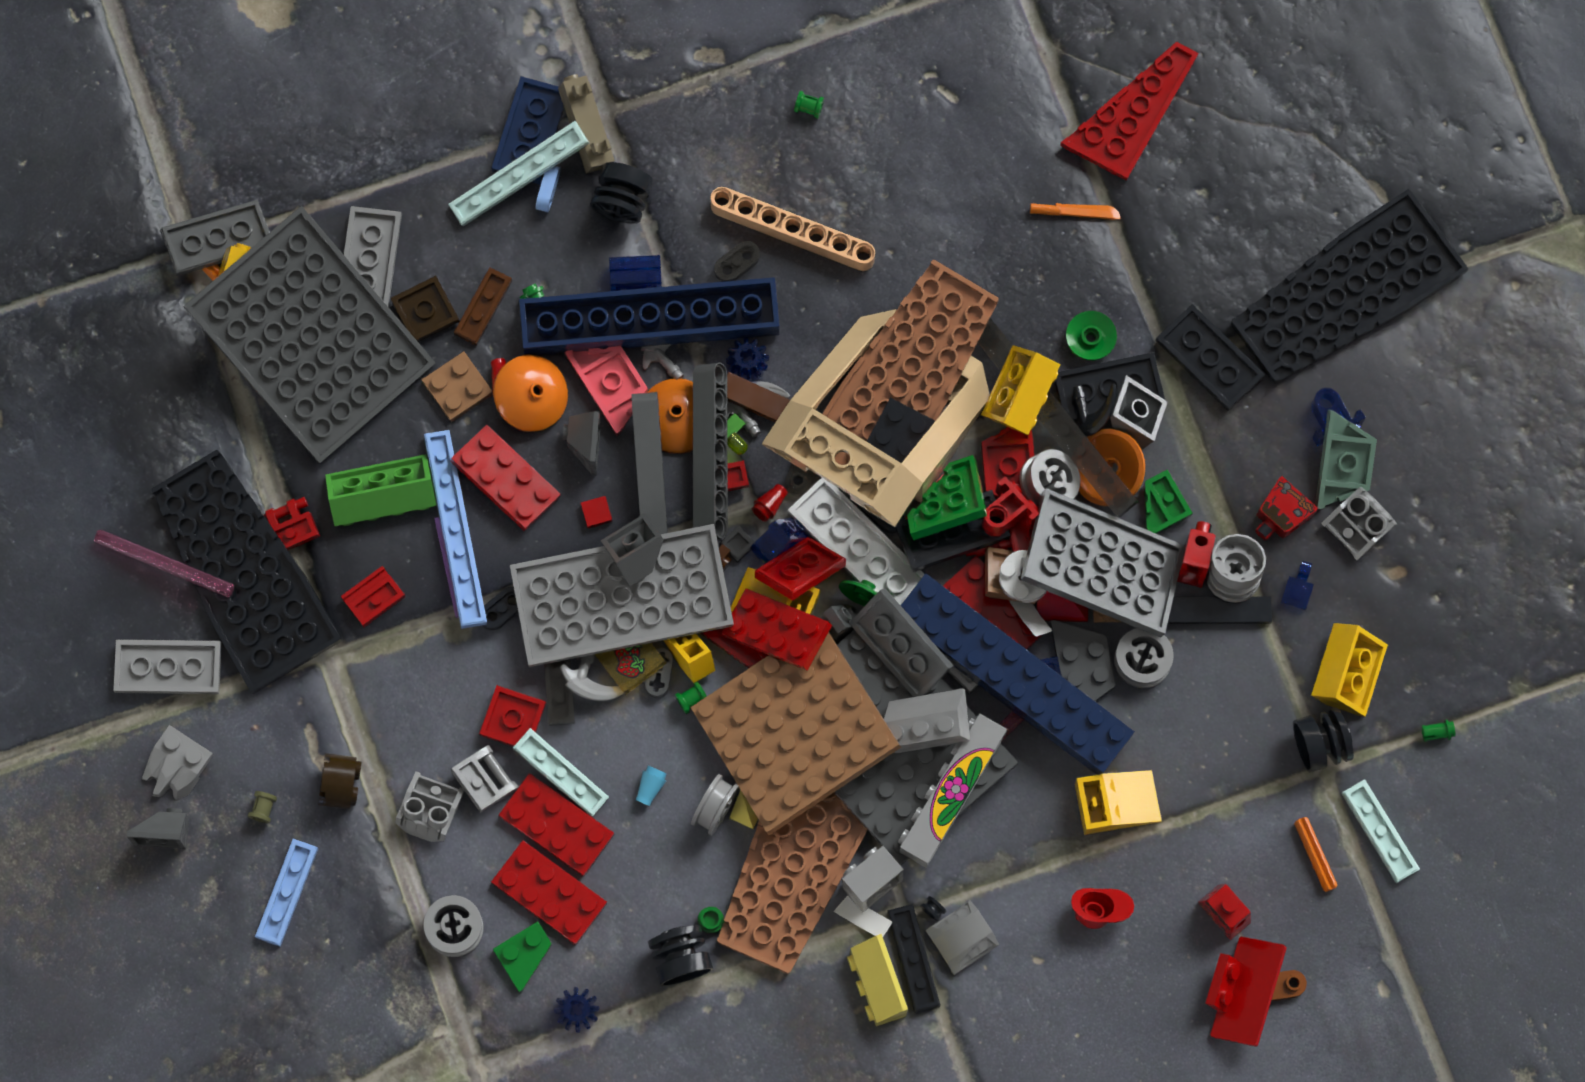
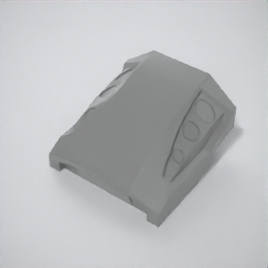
(1359, 522)
(428, 808)
(962, 937)

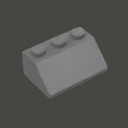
(929, 720)

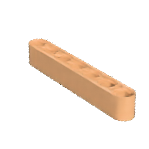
(800, 238)

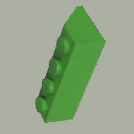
(380, 490)

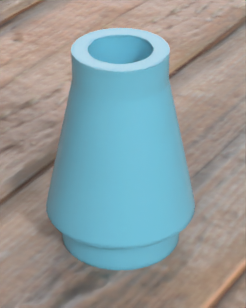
(651, 783)

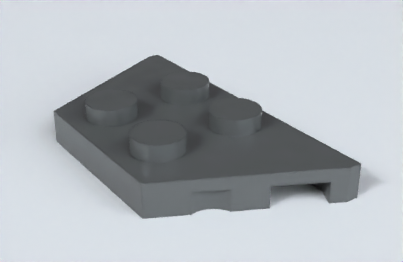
(1083, 659)

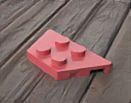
(610, 382)

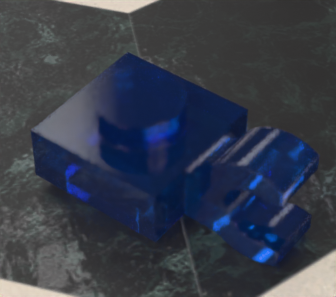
(1298, 589)

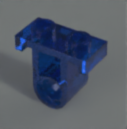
(1338, 406)
(778, 538)

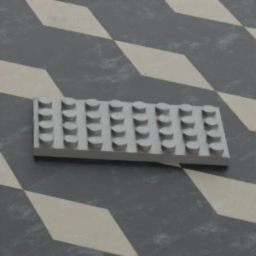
(585, 606)

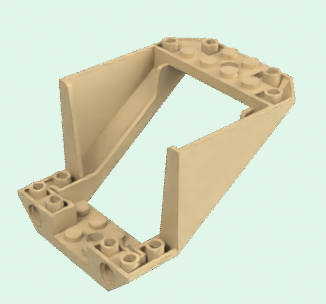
(871, 475)

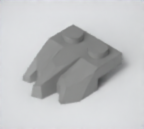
(176, 764)

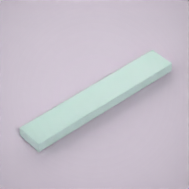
(518, 173)

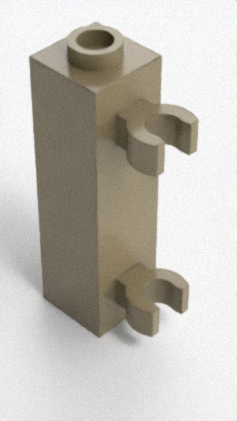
(582, 108)

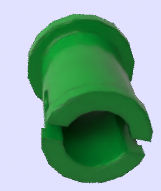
(1438, 731)

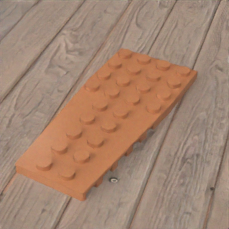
(916, 353)
(790, 883)

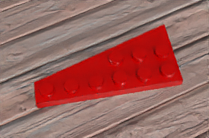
(1127, 122)

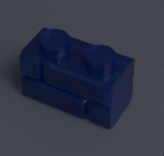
(635, 272)

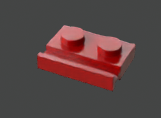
(373, 596)

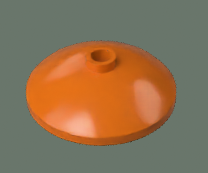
(515, 394)
(675, 429)
(1119, 449)

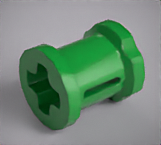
(809, 104)
(690, 697)

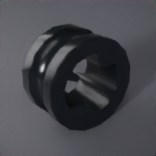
(933, 908)

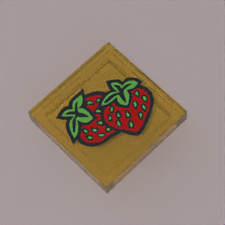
(631, 665)

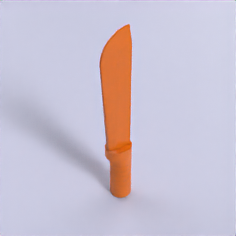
(1089, 211)

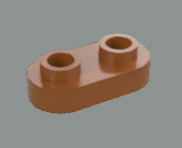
(1284, 990)

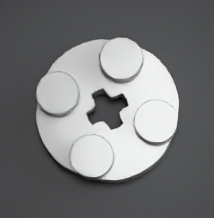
(1010, 583)

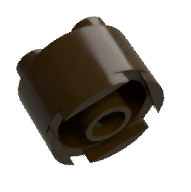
(338, 781)

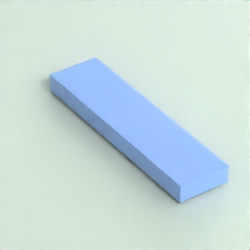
(286, 892)

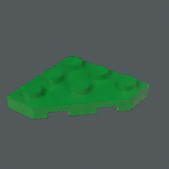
(950, 501)

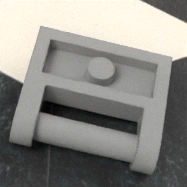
(478, 783)

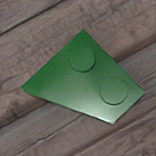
(1164, 503)
(523, 954)

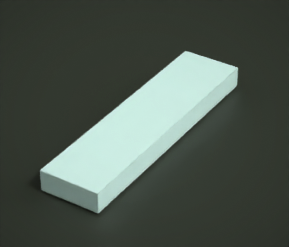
(560, 772)
(1380, 831)

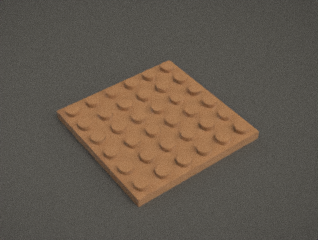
(795, 732)

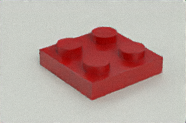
(511, 716)

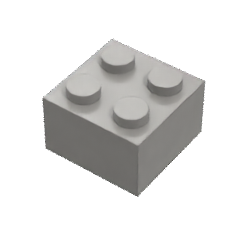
(872, 878)

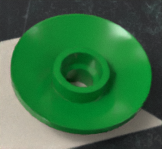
(1093, 324)
(858, 592)

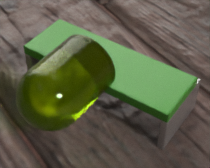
(734, 441)

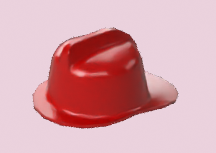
(1101, 906)

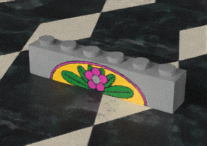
(952, 790)

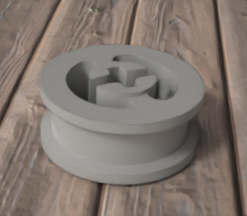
(1036, 475)
(1126, 650)
(715, 804)
(473, 922)

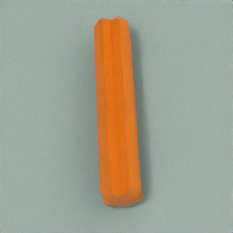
(1315, 854)

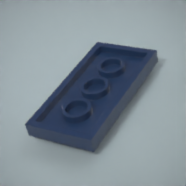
(531, 120)

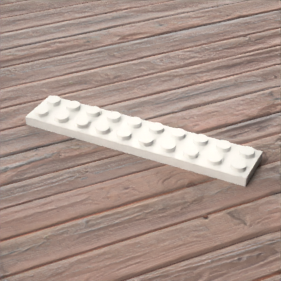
(867, 550)

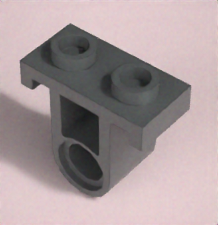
(839, 618)

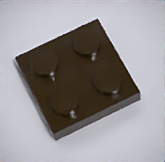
(425, 309)

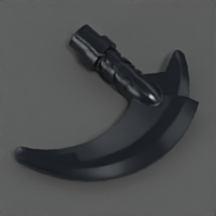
(1094, 422)

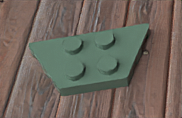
(1345, 460)

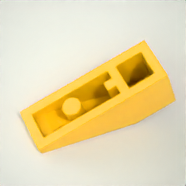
(691, 656)

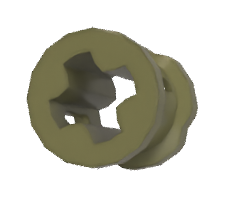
(262, 807)

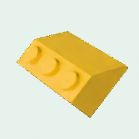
(1021, 389)
(1349, 669)

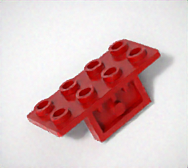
(1244, 990)

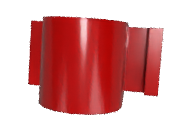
(1010, 508)

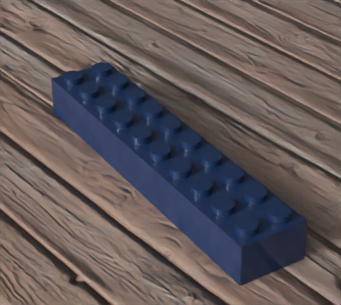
(650, 316)
(1017, 677)

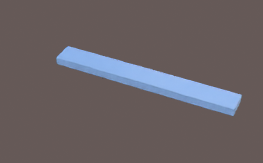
(455, 530)

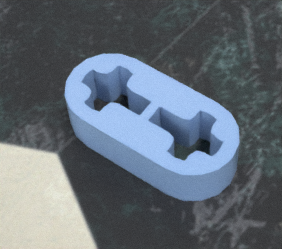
(548, 189)

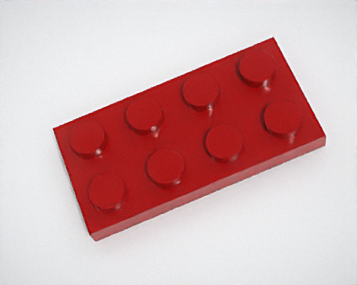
(505, 477)
(970, 587)
(777, 629)
(556, 824)
(549, 892)

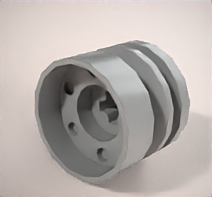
(1236, 568)

